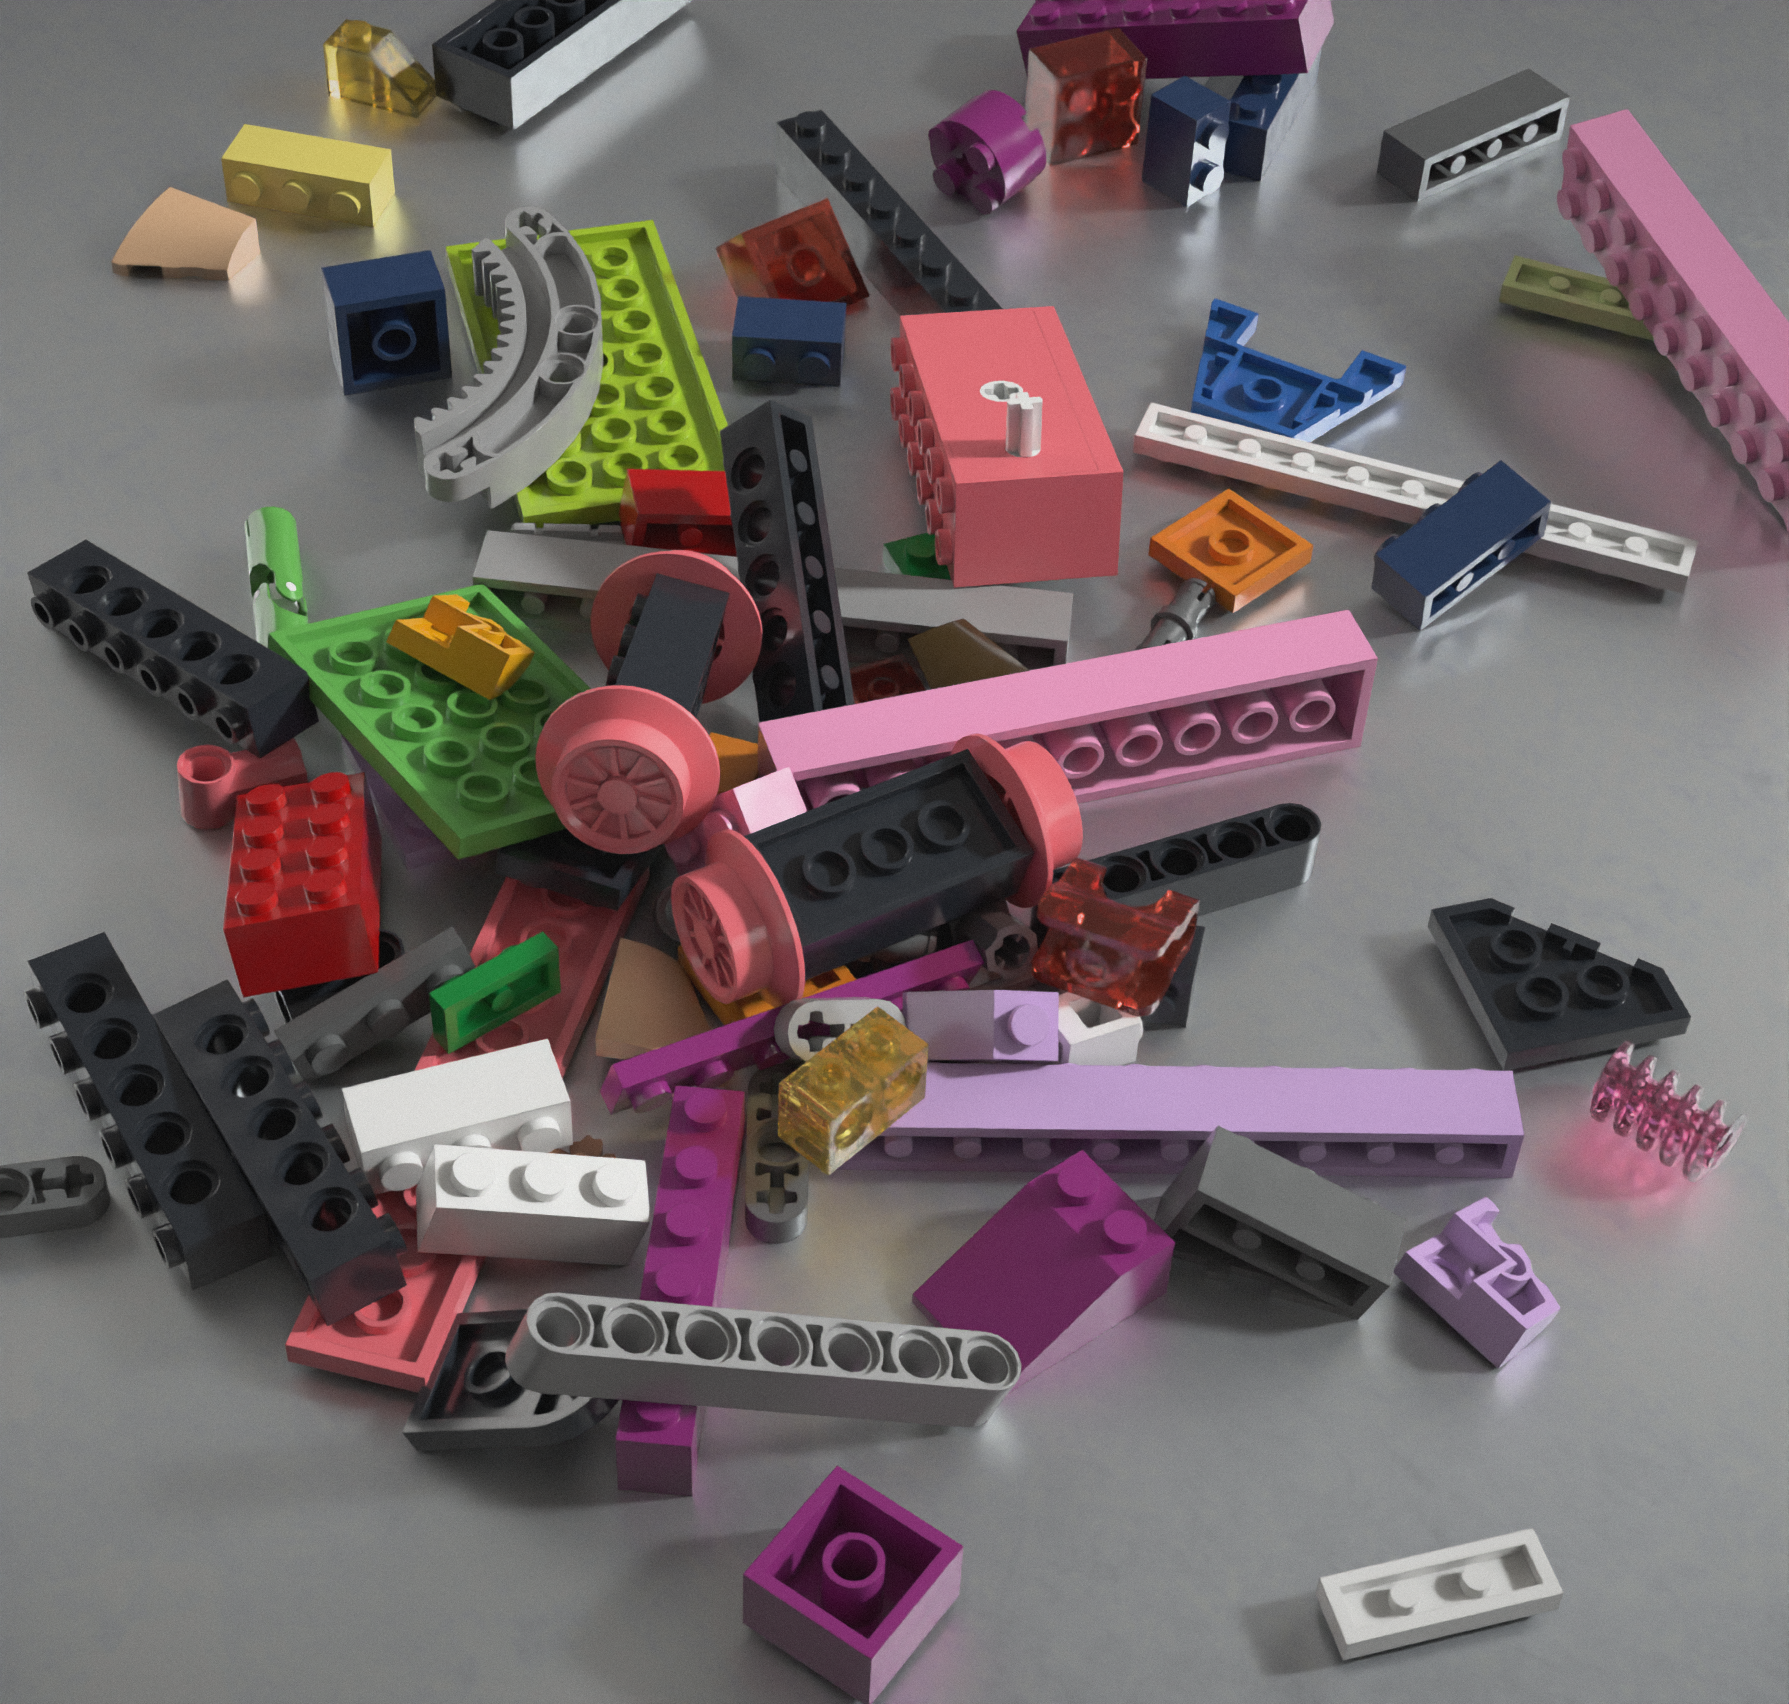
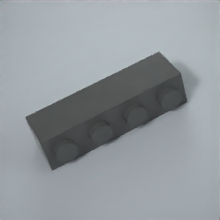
(1472, 134)

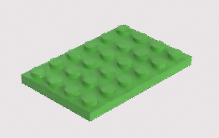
(437, 744)

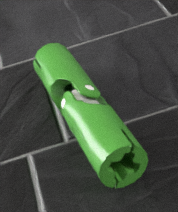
(274, 571)

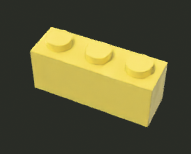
(308, 175)

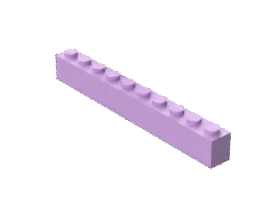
(1161, 1116)

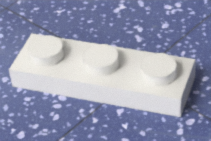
(1438, 1593)

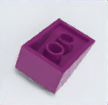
(1053, 1267)

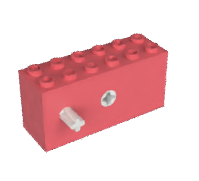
(1006, 447)

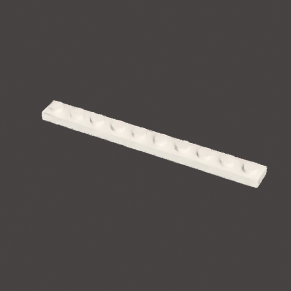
(1400, 493)

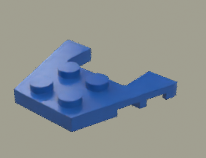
(1275, 394)

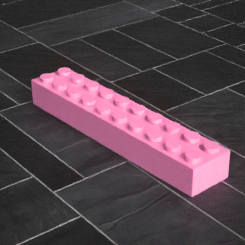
(1686, 288)
(1109, 719)

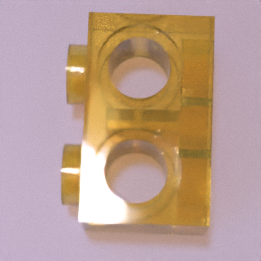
(852, 1090)

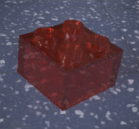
(1085, 95)

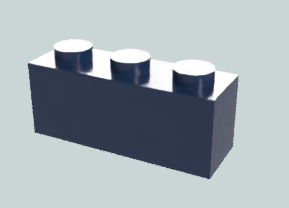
(1459, 544)

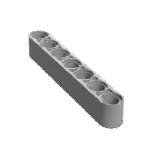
(760, 1361)

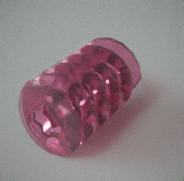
(1662, 1115)

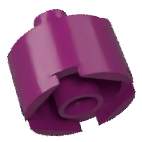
(986, 151)

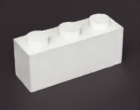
(482, 1101)
(531, 1205)

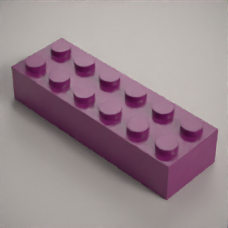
(1192, 35)

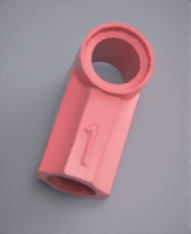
(214, 777)

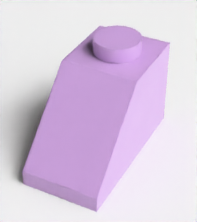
(985, 1025)

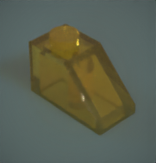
(376, 70)

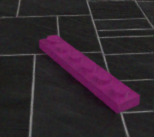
(715, 1055)

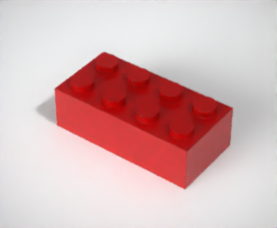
(304, 884)

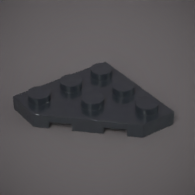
(1550, 989)

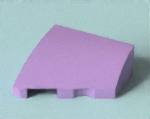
(1480, 1284)

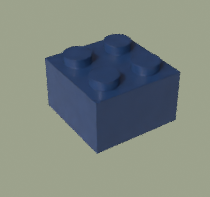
(387, 322)

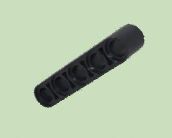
(1213, 863)

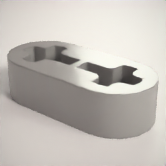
(834, 1011)

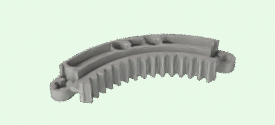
(539, 374)

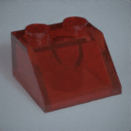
(795, 259)

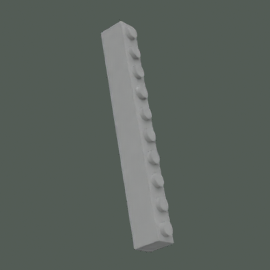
(557, 579)

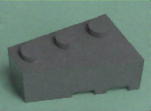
(1281, 1226)

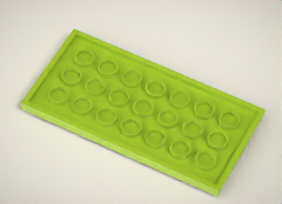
(654, 386)

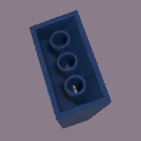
(1260, 116)

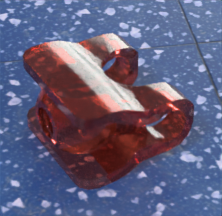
(1109, 948)

